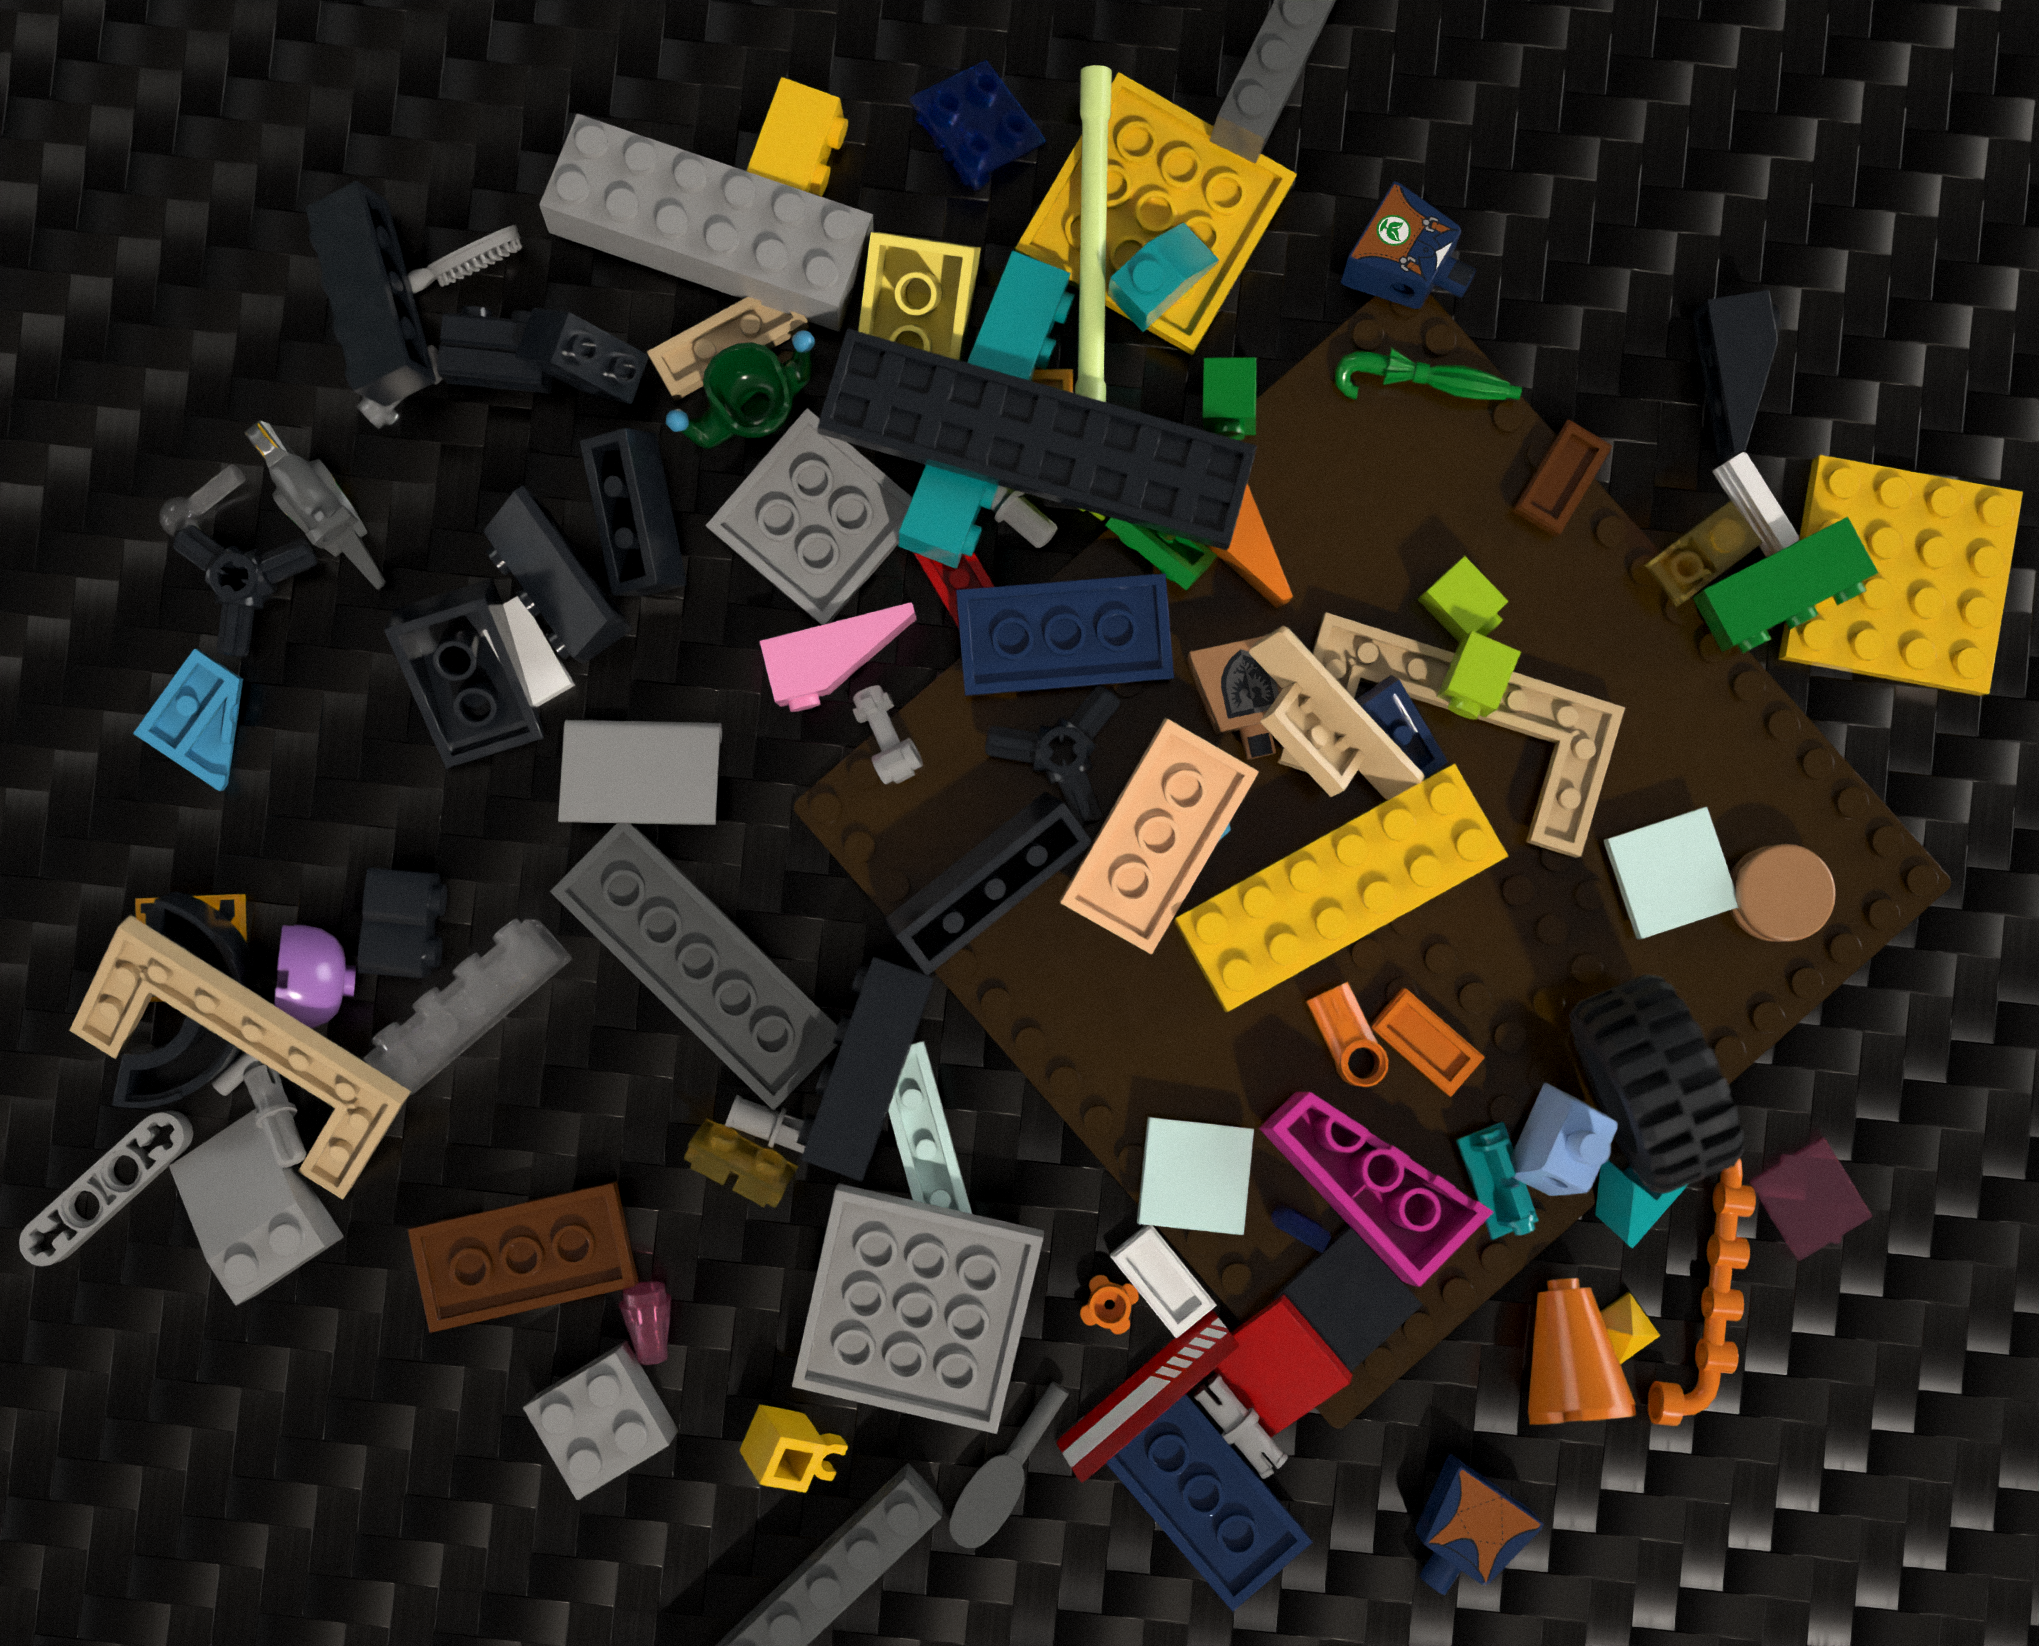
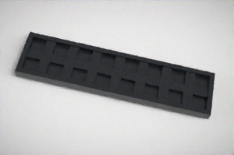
(1037, 439)

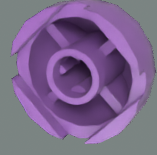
(312, 975)

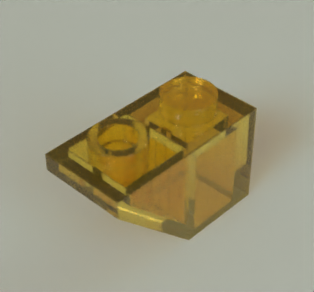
(1703, 553)

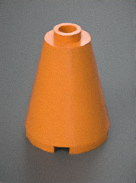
(1574, 1360)

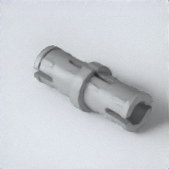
(1240, 1426)

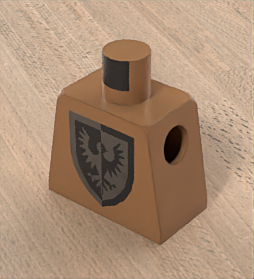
(1236, 693)

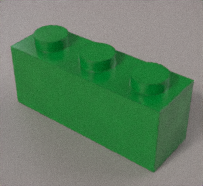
(1786, 587)

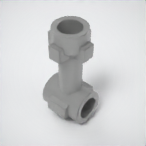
(897, 758)

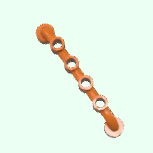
(1718, 1305)

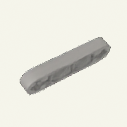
(106, 1187)

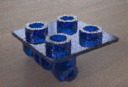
(976, 122)

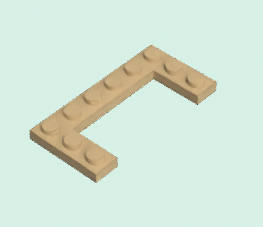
(1576, 723)
(149, 964)

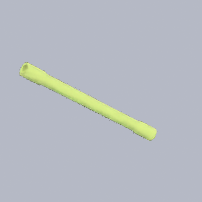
(1095, 115)

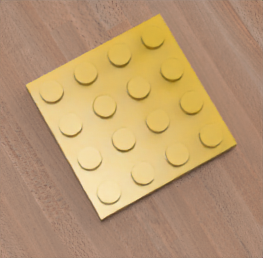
(1157, 178)
(1939, 578)

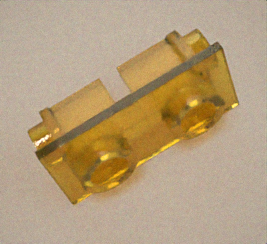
(762, 1171)

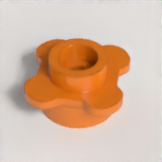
(1116, 1318)

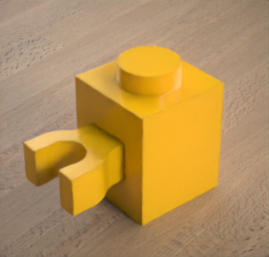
(788, 1450)

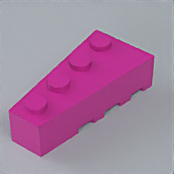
(1381, 1193)

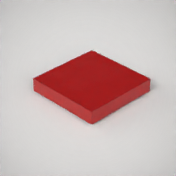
(1281, 1366)

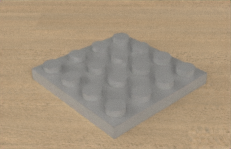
(917, 1308)

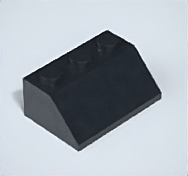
(554, 578)

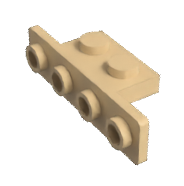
(1325, 724)

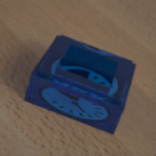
(1301, 1227)

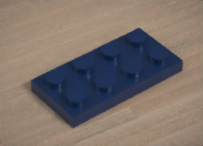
(1064, 634)
(1209, 1502)

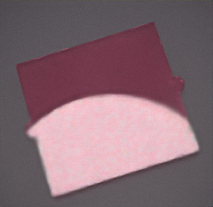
(1810, 1198)

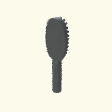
(998, 1483)

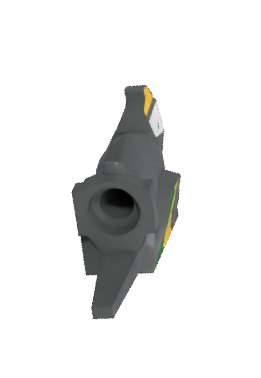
(314, 501)

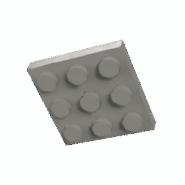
(814, 519)

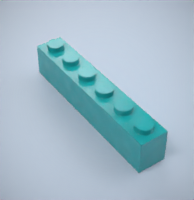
(1010, 342)

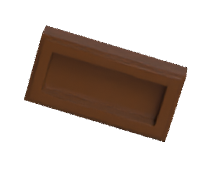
(1562, 478)

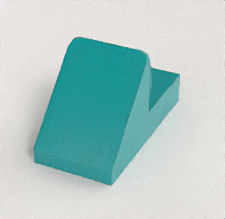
(1628, 1204)

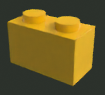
(799, 137)

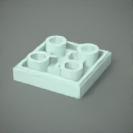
(1671, 873)
(1195, 1176)

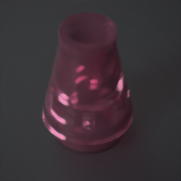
(647, 1319)

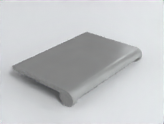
(639, 772)

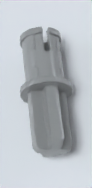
(1023, 516)
(275, 1115)
(765, 1123)

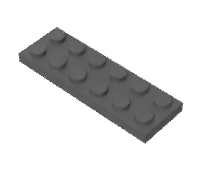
(698, 963)

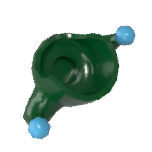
(747, 392)

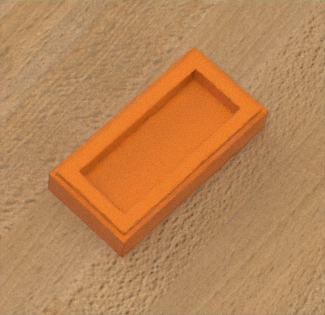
(1426, 1042)

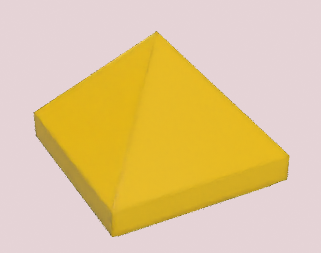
(1628, 1327)

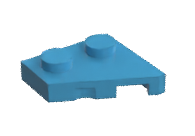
(197, 718)

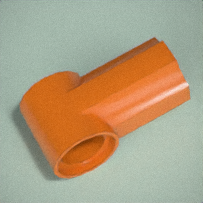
(1345, 1031)

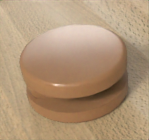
(1782, 893)

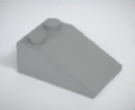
(249, 1211)

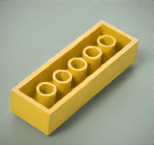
(1340, 888)

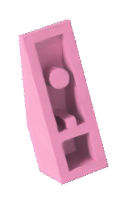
(823, 657)

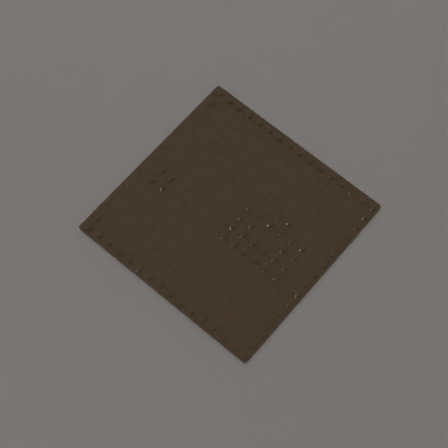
(1364, 519)

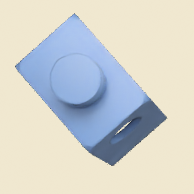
(1562, 1144)

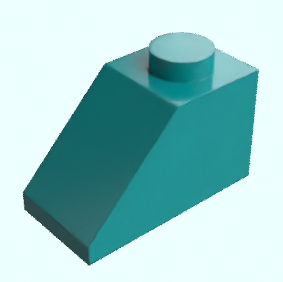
(1160, 275)

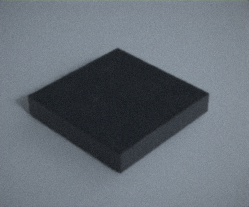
(1350, 1297)

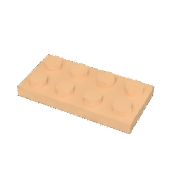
(1158, 836)

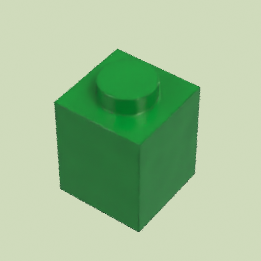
(1230, 396)

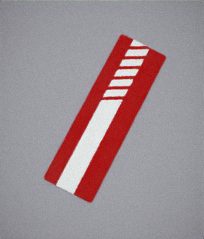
(1146, 1395)

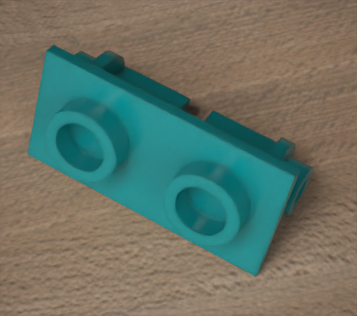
(1491, 1175)

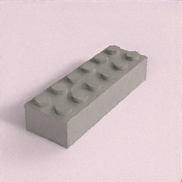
(707, 222)

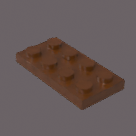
(523, 1256)

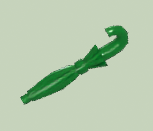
(1451, 379)

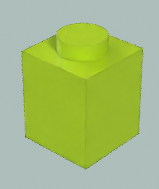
(1464, 601)
(1478, 676)

